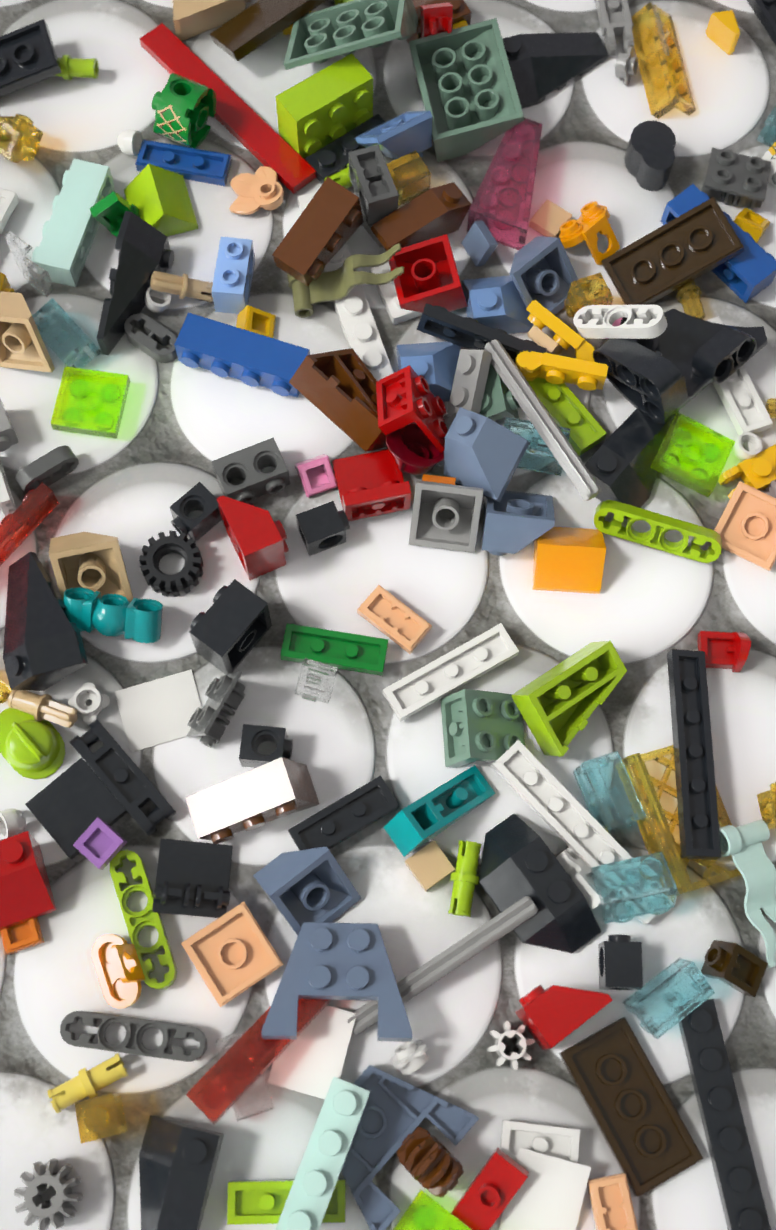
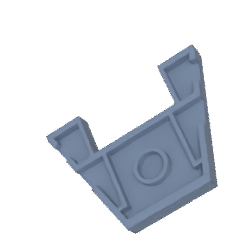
(338, 964)
(387, 1119)

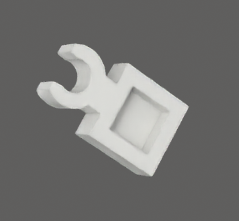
(580, 875)

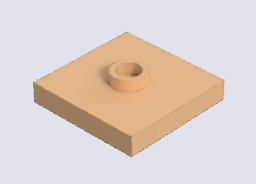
(749, 526)
(232, 954)

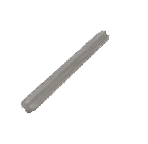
(542, 421)
(451, 959)

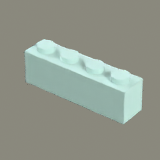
(72, 226)
(324, 1157)

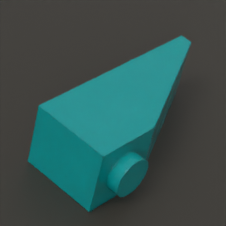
(438, 810)

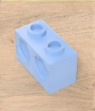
(233, 275)

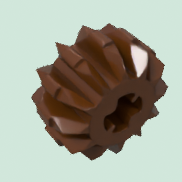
(430, 1162)

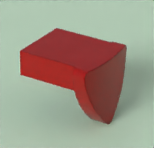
(724, 649)

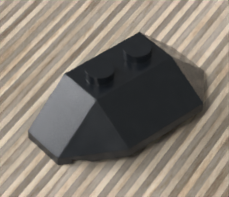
(522, 865)

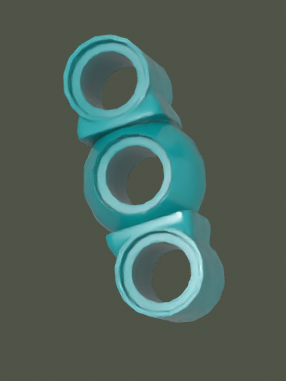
(114, 614)

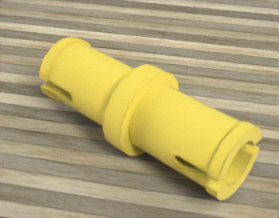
(87, 1083)

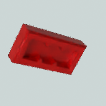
(490, 1191)

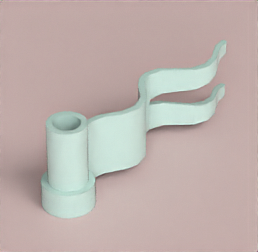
(759, 874)

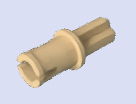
(181, 286)
(43, 707)

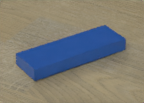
(190, 162)

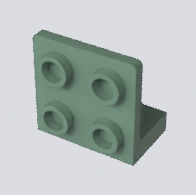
(479, 726)

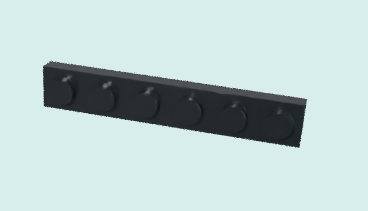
(693, 755)
(723, 1120)

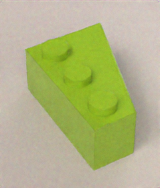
(568, 694)

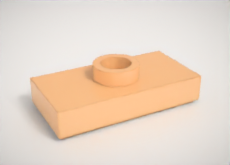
(394, 619)
(612, 1203)

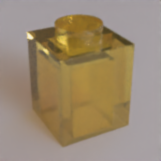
(409, 176)
(100, 1117)

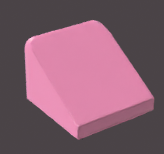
(316, 475)

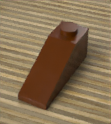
(423, 218)

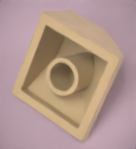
(19, 337)
(89, 563)

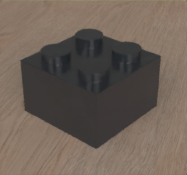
(230, 626)

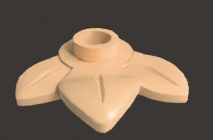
(256, 191)

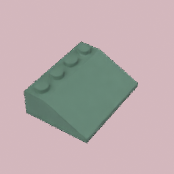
(349, 28)
(466, 87)

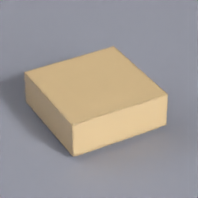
(549, 219)
(544, 340)
(429, 865)

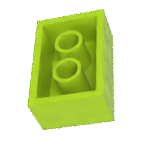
(325, 106)

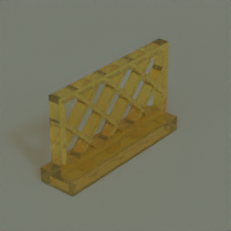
(655, 827)

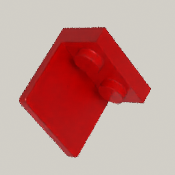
(408, 399)
(371, 485)

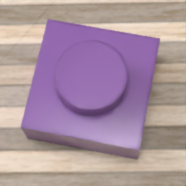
(100, 843)

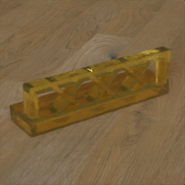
(661, 62)

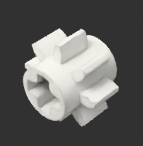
(521, 1043)

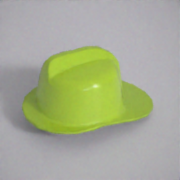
(30, 745)

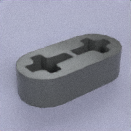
(148, 343)
(47, 468)

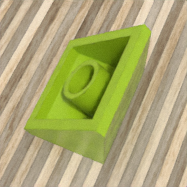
(162, 200)

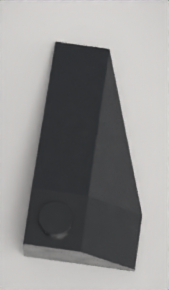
(550, 60)
(140, 254)
(625, 459)
(38, 637)
(176, 1174)

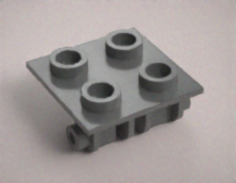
(738, 176)
(220, 692)

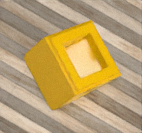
(724, 30)
(752, 223)
(256, 321)

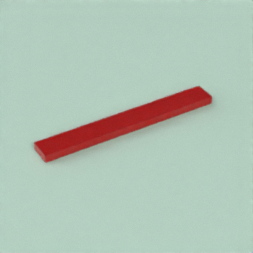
(231, 110)

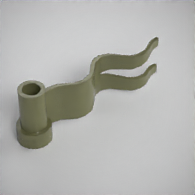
(338, 283)

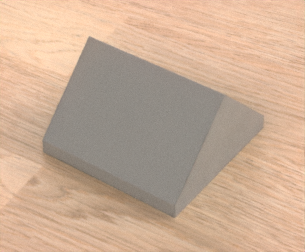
(445, 516)

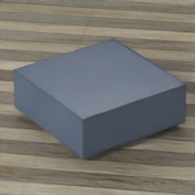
(479, 243)

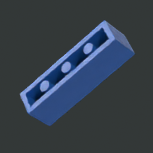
(745, 273)
(239, 354)

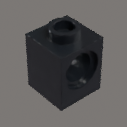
(195, 499)
(322, 527)
(254, 735)
(620, 964)

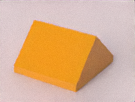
(569, 560)

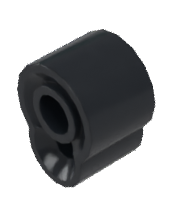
(651, 154)

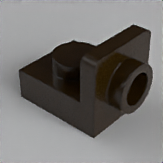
(734, 967)

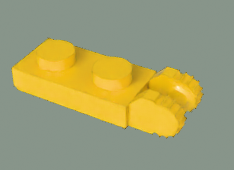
(564, 334)
(562, 369)
(755, 472)

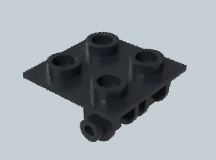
(192, 878)

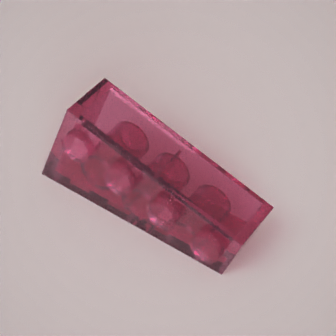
(508, 186)

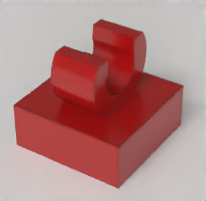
(436, 18)

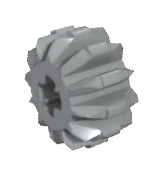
(60, 1202)

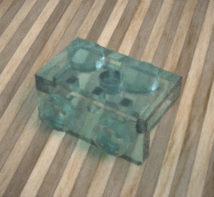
(634, 887)

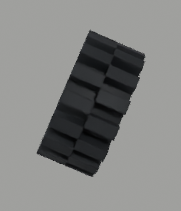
(166, 545)

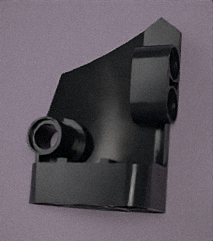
(677, 365)

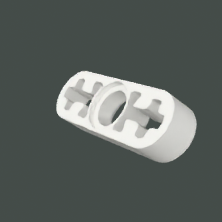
(641, 321)

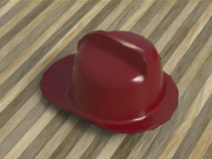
(413, 450)

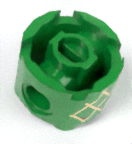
(183, 111)

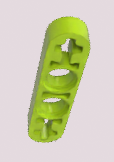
(659, 526)
(138, 920)

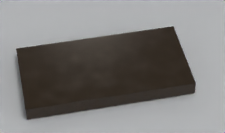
(259, 24)
(673, 255)
(630, 1106)

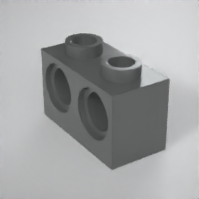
(372, 183)
(247, 465)

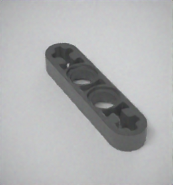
(135, 1030)

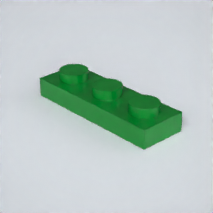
(335, 649)

